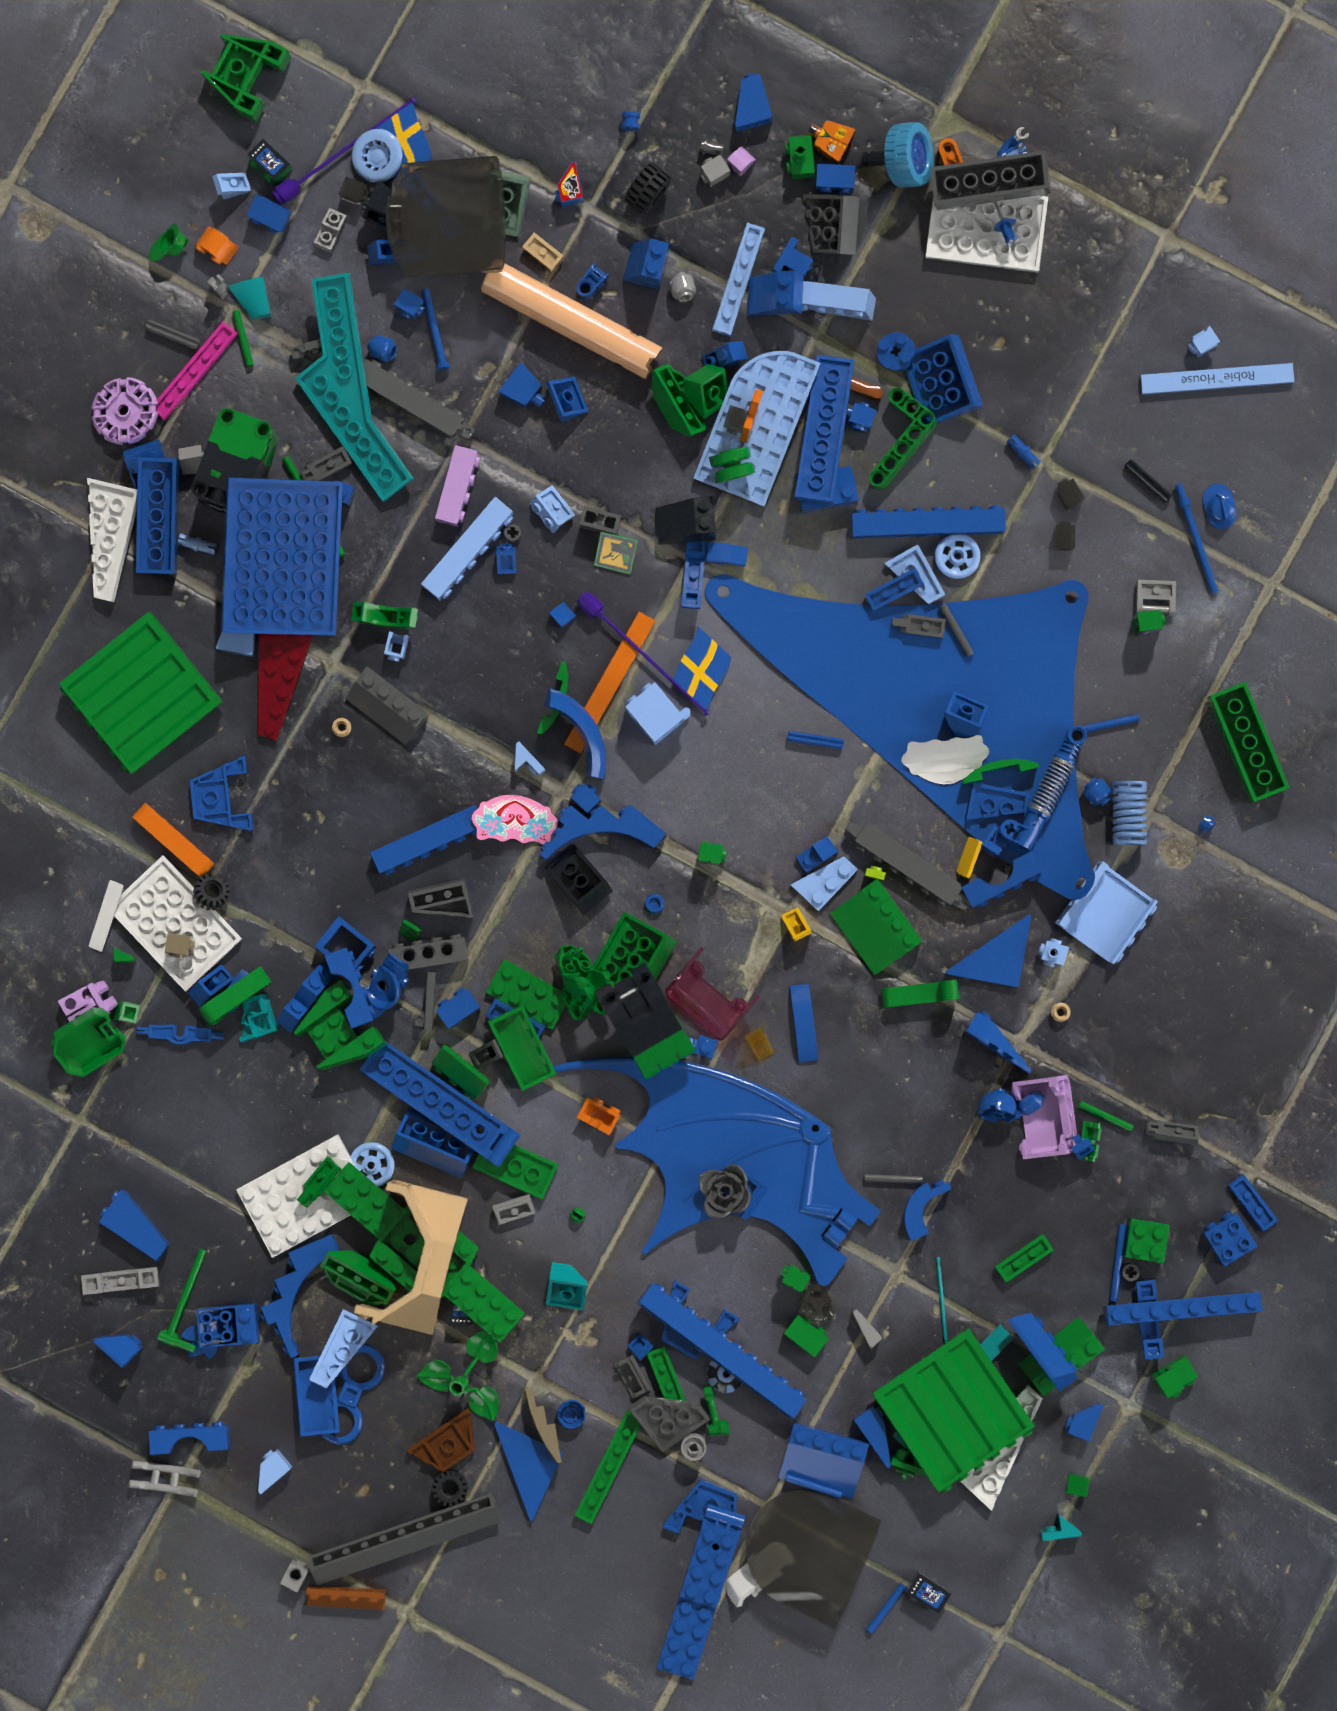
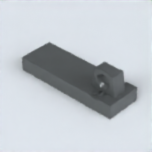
(427, 1019)

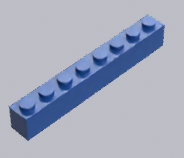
(928, 523)
(1182, 1308)

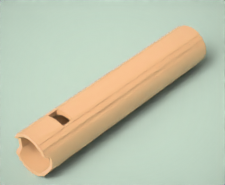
(572, 320)

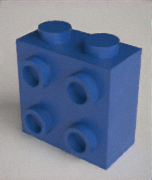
(1229, 1238)

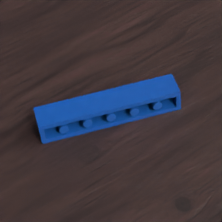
(425, 841)

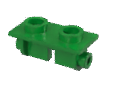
(1092, 1132)

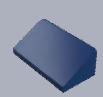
(757, 1191)

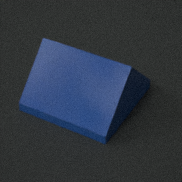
(567, 398)

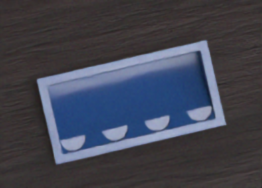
(315, 1404)

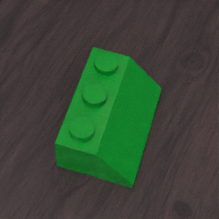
(460, 1072)

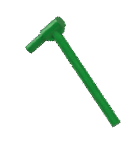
(169, 1336)

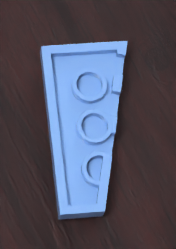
(341, 1346)

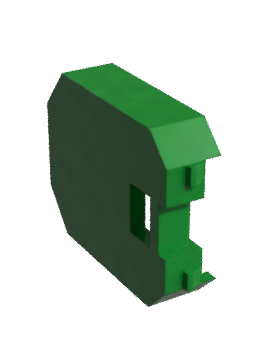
(82, 1047)

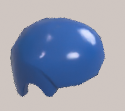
(571, 1414)

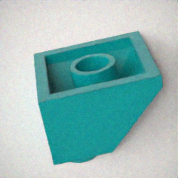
(566, 1287)

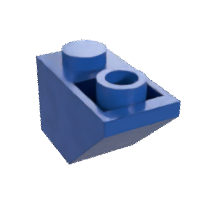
(726, 355)

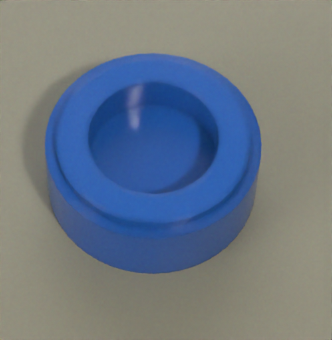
(654, 903)

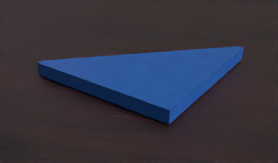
(999, 959)
(530, 1465)

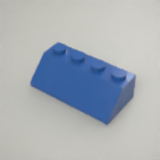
(431, 1144)
(1043, 1349)

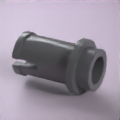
(711, 148)

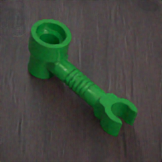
(718, 1426)

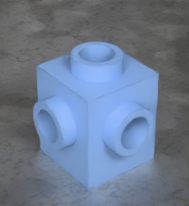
(1060, 953)

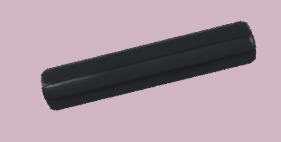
(1148, 481)

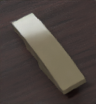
(546, 1432)

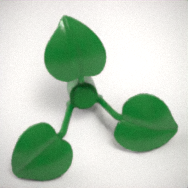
(437, 1376)

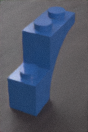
(305, 997)

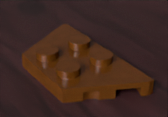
(447, 1443)

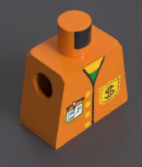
(832, 140)

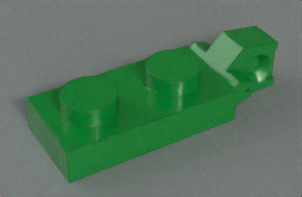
(318, 1181)

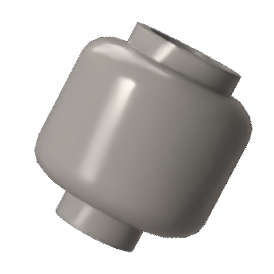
(682, 287)

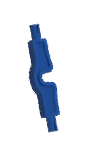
(170, 1033)

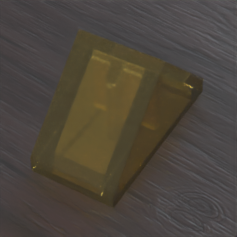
(759, 1044)

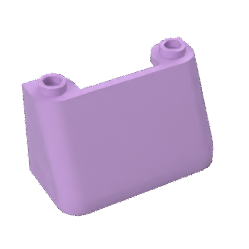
(1053, 1125)

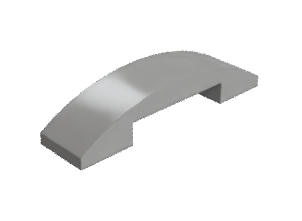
(120, 1280)

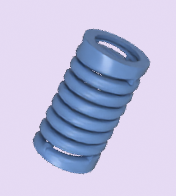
(1126, 815)

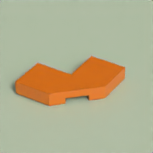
(751, 415)

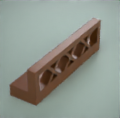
(346, 1597)

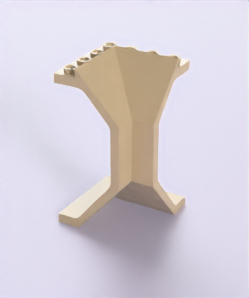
(439, 1222)

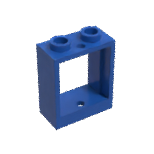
(334, 929)

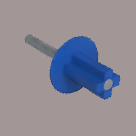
(1005, 226)

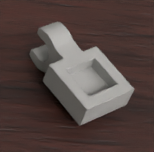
(218, 286)

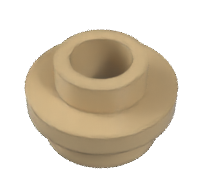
(339, 721)
(1065, 1016)

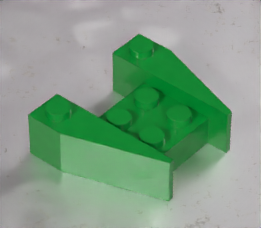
(240, 68)
(333, 1032)

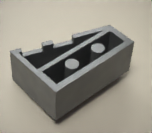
(443, 899)

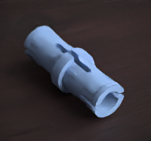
(197, 544)

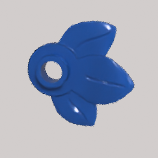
(192, 1335)

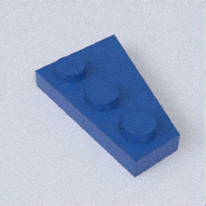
(995, 801)

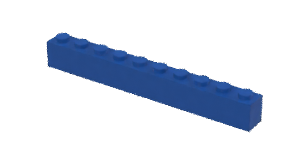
(721, 1351)

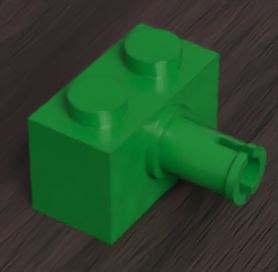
(800, 156)

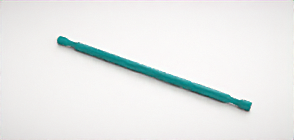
(941, 1299)

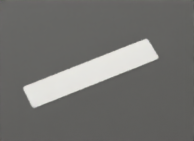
(106, 915)

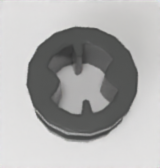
(517, 529)
(1134, 1268)

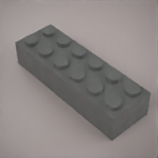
(990, 180)

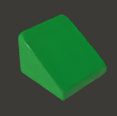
(409, 930)
(122, 957)
(126, 1012)
(1077, 1485)

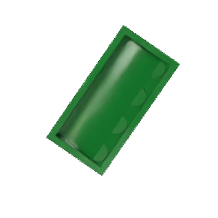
(522, 1047)

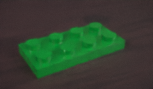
(520, 988)
(521, 1170)

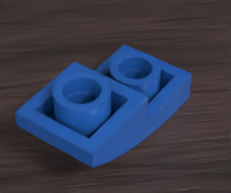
(726, 554)

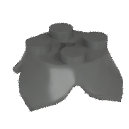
(713, 1184)

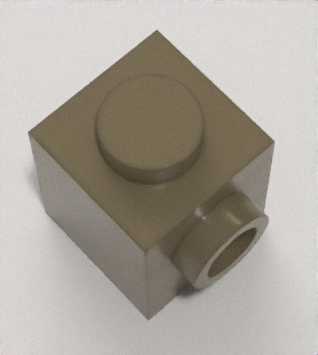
(179, 945)

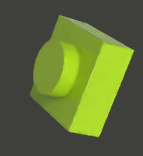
(875, 873)

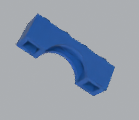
(1023, 868)
(341, 964)
(214, 1436)

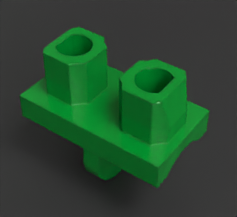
(904, 1465)

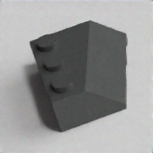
(832, 223)

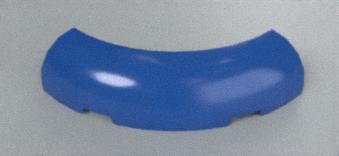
(585, 726)

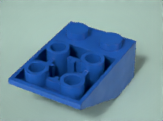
(152, 450)
(228, 1325)

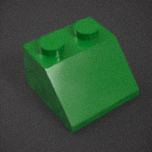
(706, 389)

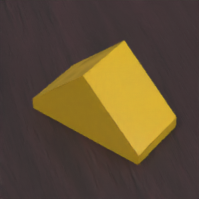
(796, 924)

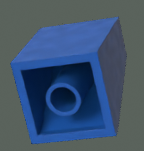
(647, 263)

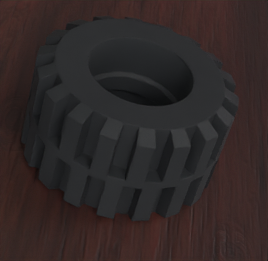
(648, 188)

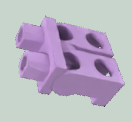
(87, 998)

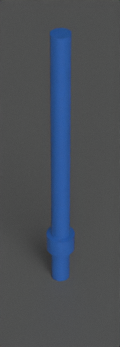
(1184, 503)

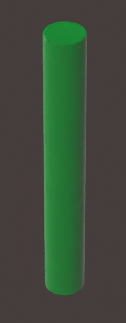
(243, 338)
(1105, 1116)

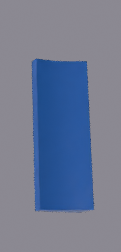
(157, 515)

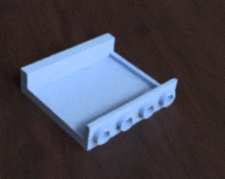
(1107, 914)

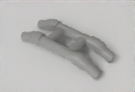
(156, 1469)

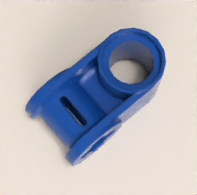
(593, 280)

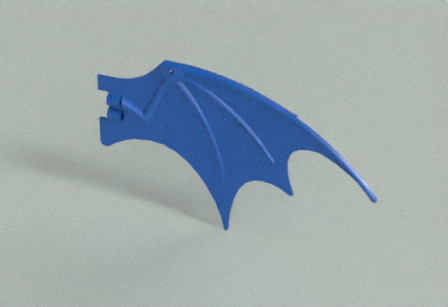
(716, 1120)

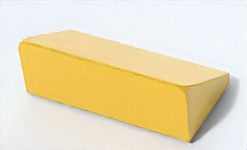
(969, 857)

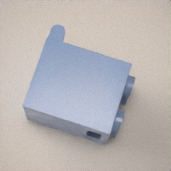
(655, 713)

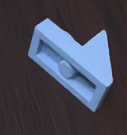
(231, 184)
(523, 756)

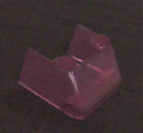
(704, 1002)

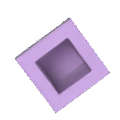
(740, 161)

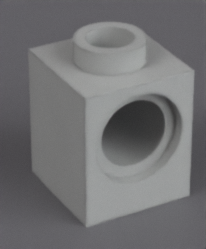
(289, 1581)

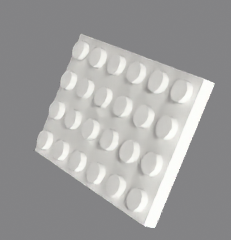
(969, 235)
(164, 904)
(274, 1205)

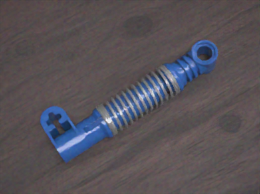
(1046, 797)

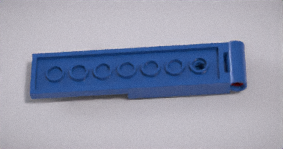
(441, 1103)
(700, 1591)

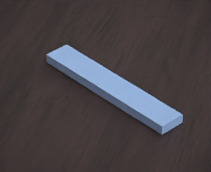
(738, 279)

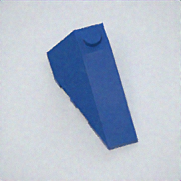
(988, 1034)

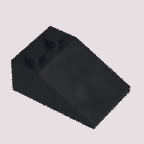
(686, 521)
(578, 879)

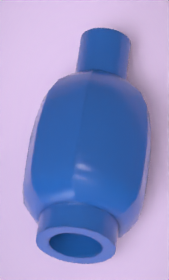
(1030, 1104)

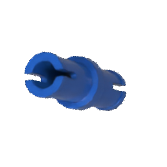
(1023, 451)

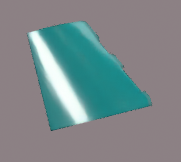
(252, 297)
(257, 1018)

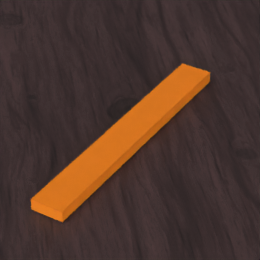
(613, 676)

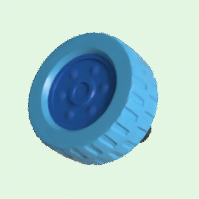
(906, 154)

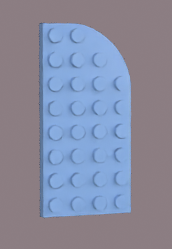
(785, 388)

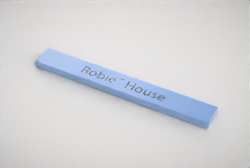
(1217, 378)

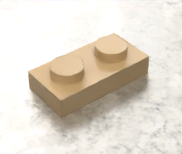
(542, 252)

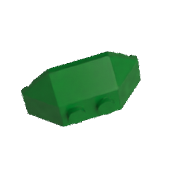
(671, 399)
(358, 1277)

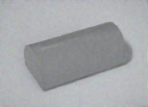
(514, 1209)

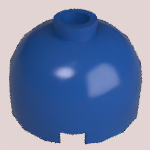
(997, 1106)

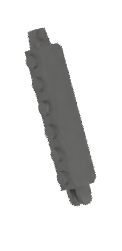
(416, 402)
(908, 864)

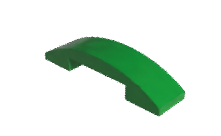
(547, 722)
(1022, 765)

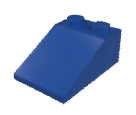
(776, 293)

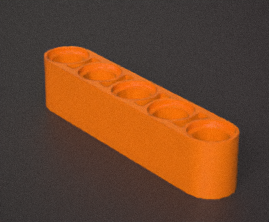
(173, 840)

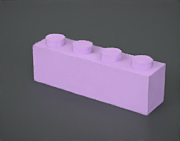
(456, 486)

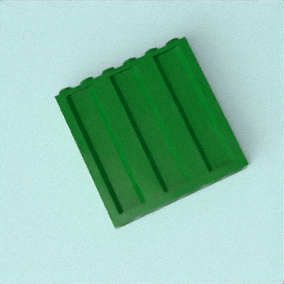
(140, 693)
(953, 1411)

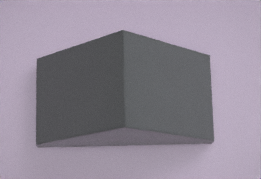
(487, 1054)

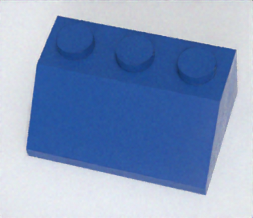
(844, 494)

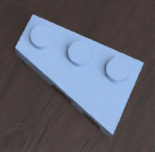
(915, 559)
(825, 882)

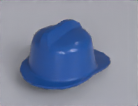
(1219, 506)

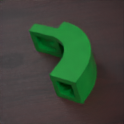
(384, 616)

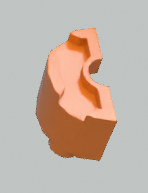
(217, 245)
(598, 1115)

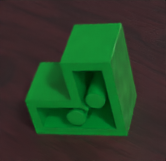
(1174, 1376)

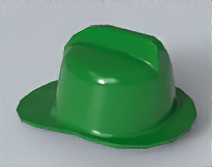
(169, 243)

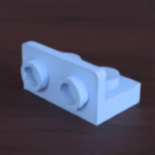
(551, 508)

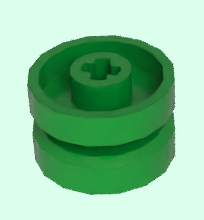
(731, 462)

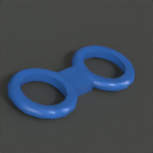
(351, 1394)

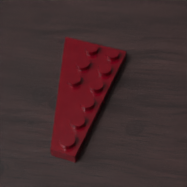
(279, 670)

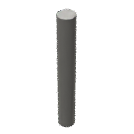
(956, 629)
(892, 1178)

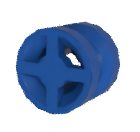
(630, 121)

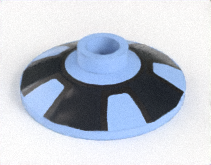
(719, 1382)

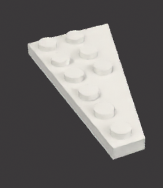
(111, 525)
(989, 1479)

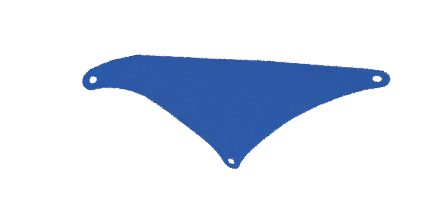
(899, 685)

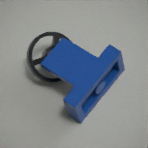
(798, 262)

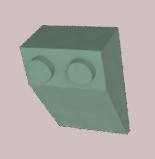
(515, 199)

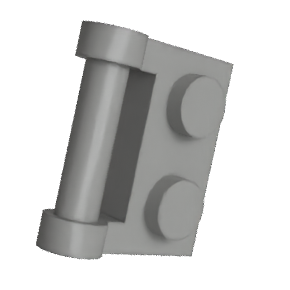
(1159, 591)

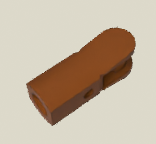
(864, 389)

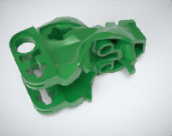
(580, 981)

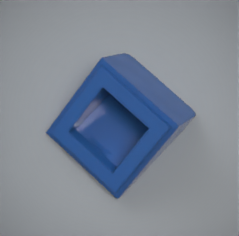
(562, 614)

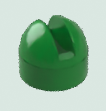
(580, 1211)

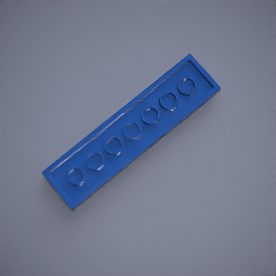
(824, 430)

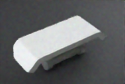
(741, 1585)

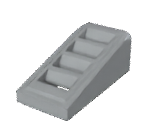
(869, 1332)

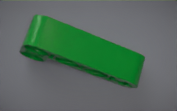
(920, 993)
(234, 996)

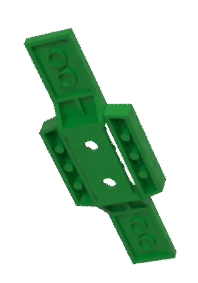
(391, 1225)

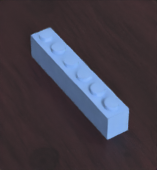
(467, 548)

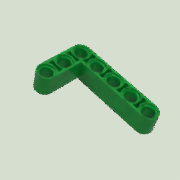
(905, 439)

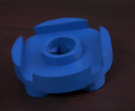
(904, 358)

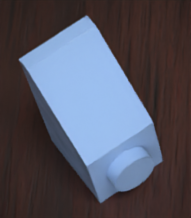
(272, 1469)

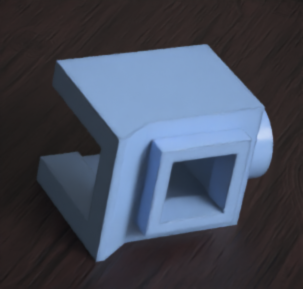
(1203, 342)
(398, 639)

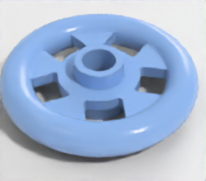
(955, 572)
(382, 1152)

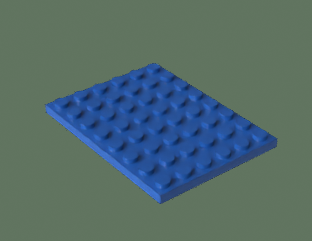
(281, 556)

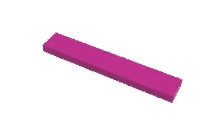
(195, 370)

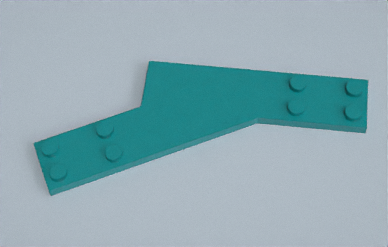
(340, 391)

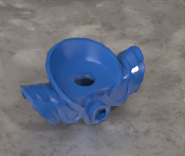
(395, 974)

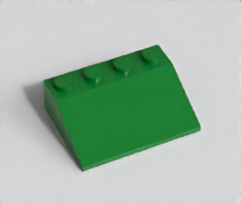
(876, 927)
(632, 945)

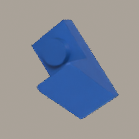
(816, 854)

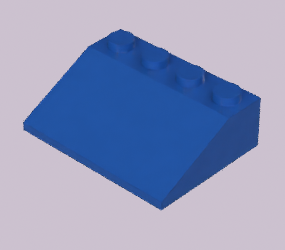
(943, 379)
(824, 1458)

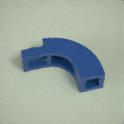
(915, 1204)

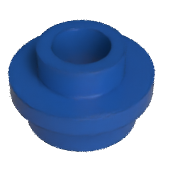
(1207, 824)

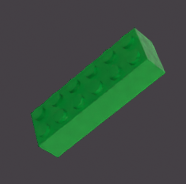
(1248, 742)

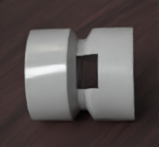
(693, 1446)

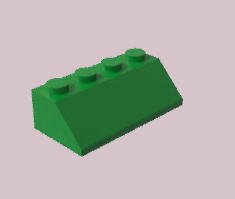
(1076, 1342)

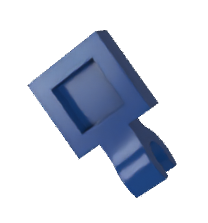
(704, 1046)

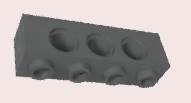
(458, 954)

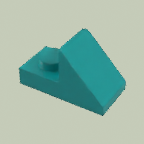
(1065, 1530)

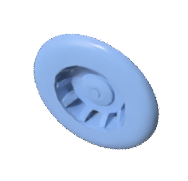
(377, 156)

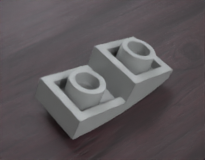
(330, 230)

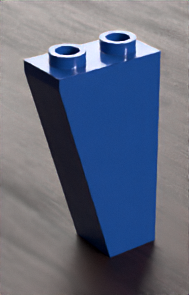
(133, 1225)

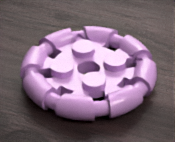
(135, 411)

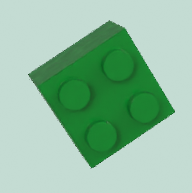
(1146, 1240)

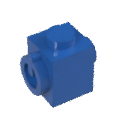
(860, 417)

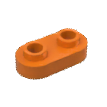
(951, 157)

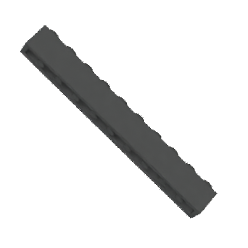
(404, 1539)

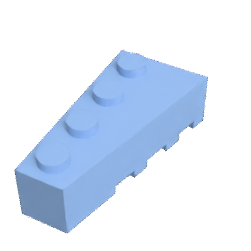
(838, 300)

